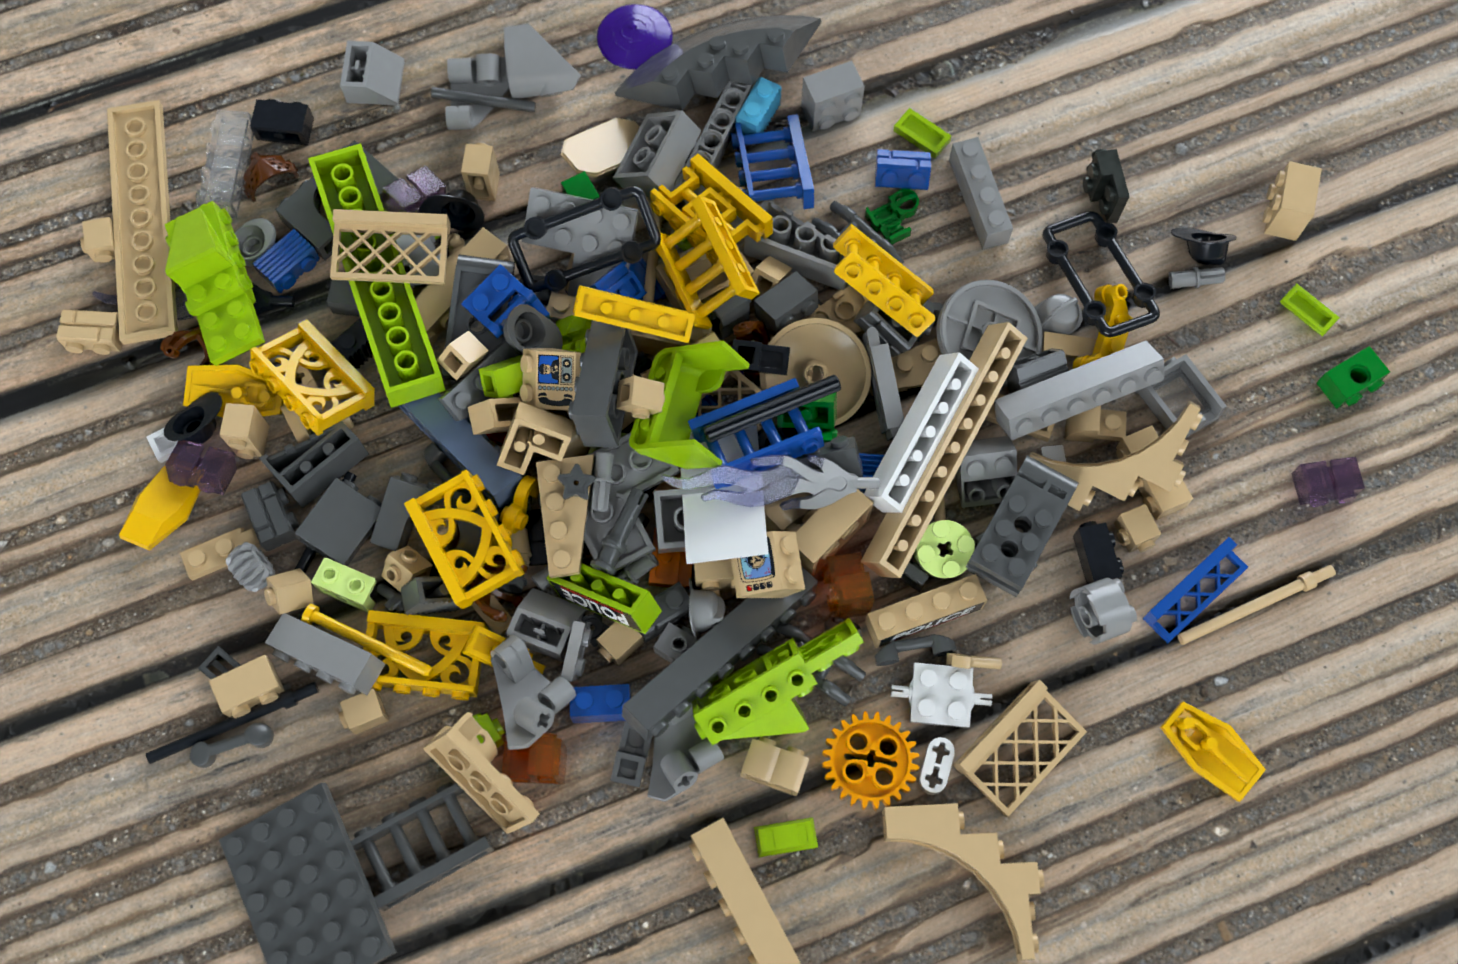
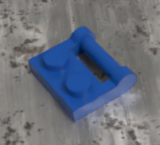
(492, 295)

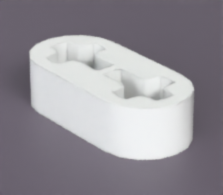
(943, 768)

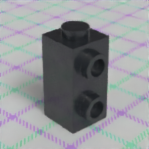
(1097, 553)

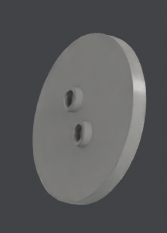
(983, 304)

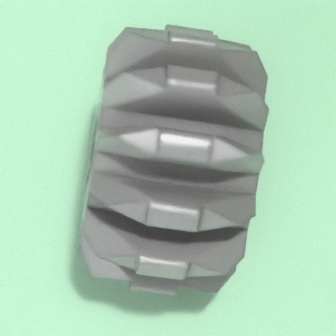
(249, 566)

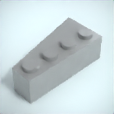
(798, 247)

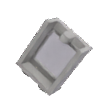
(1180, 385)

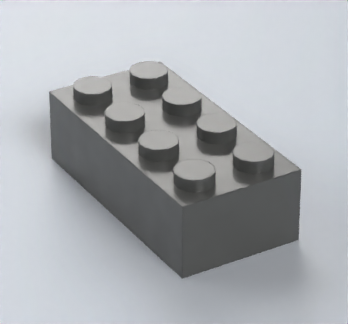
(607, 359)

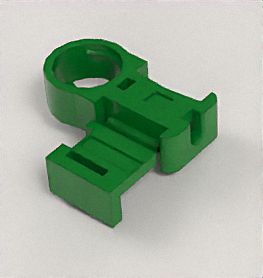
(891, 222)

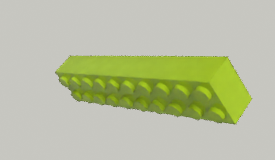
(385, 308)

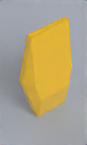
(234, 384)
(158, 511)
(1213, 750)

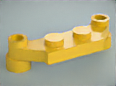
(1116, 312)

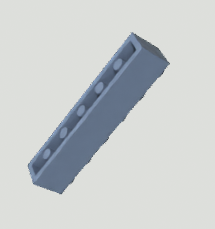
(464, 448)

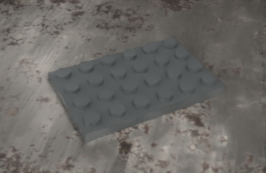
(306, 885)

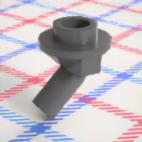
(395, 601)

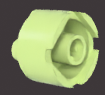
(959, 544)

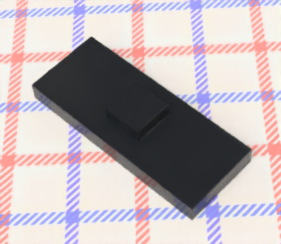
(536, 538)

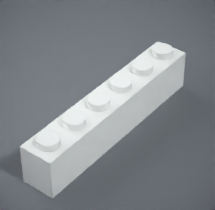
(921, 432)

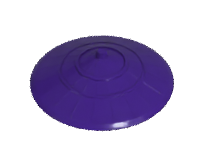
(633, 35)

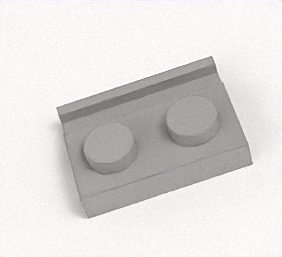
(578, 641)

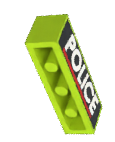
(609, 597)

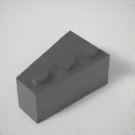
(315, 463)

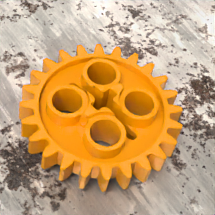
(873, 733)

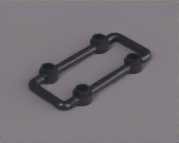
(611, 200)
(1095, 311)

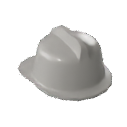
(1059, 314)
(705, 610)

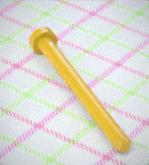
(312, 615)

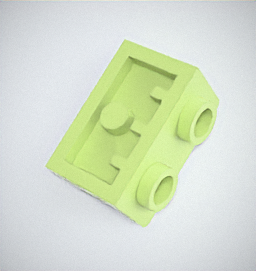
(345, 584)

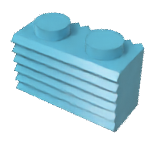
(759, 106)

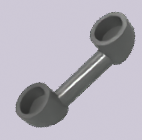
(435, 459)
(940, 645)
(257, 734)

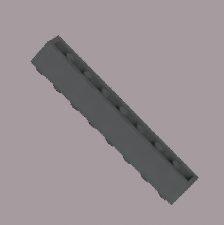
(711, 659)

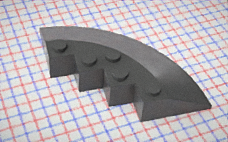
(719, 55)

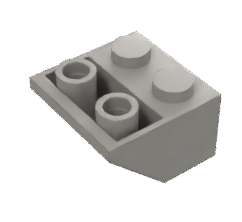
(371, 74)
(986, 471)
(545, 623)

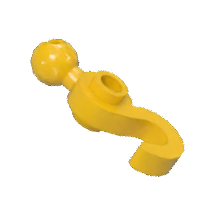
(515, 515)

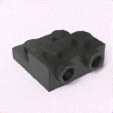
(1106, 183)

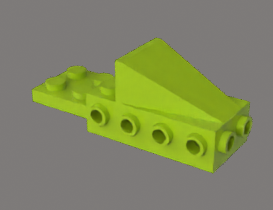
(214, 277)
(762, 694)

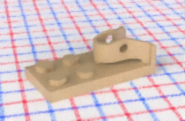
(471, 768)

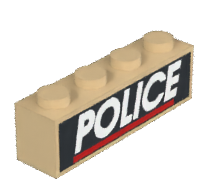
(925, 611)

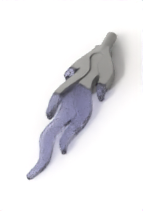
(771, 485)

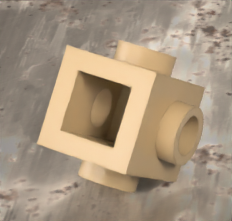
(403, 566)

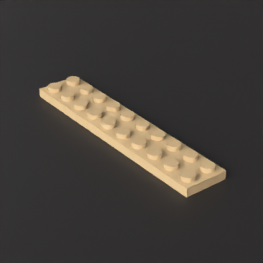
(139, 218)

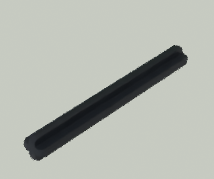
(772, 408)

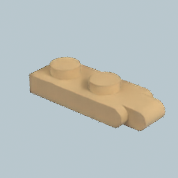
(212, 554)

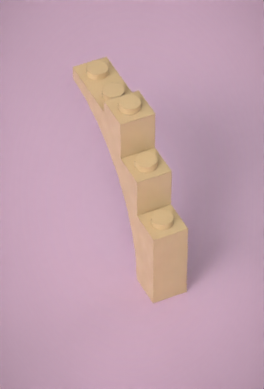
(1118, 476)
(980, 853)

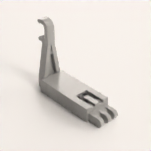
(883, 384)

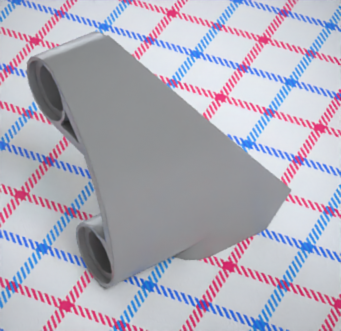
(535, 65)
(478, 75)
(525, 694)
(679, 758)

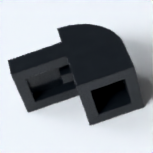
(763, 357)

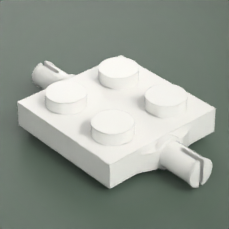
(941, 695)

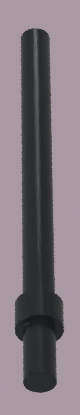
(286, 699)

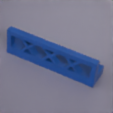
(1188, 583)

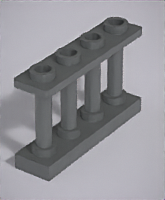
(446, 861)

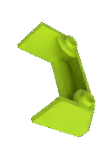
(687, 375)

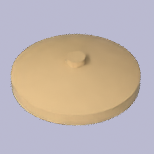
(821, 350)

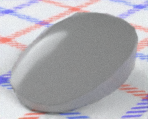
(255, 239)

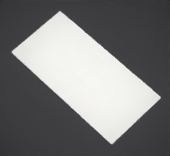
(718, 527)

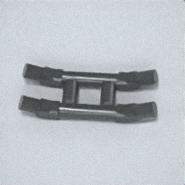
(852, 218)
(823, 684)

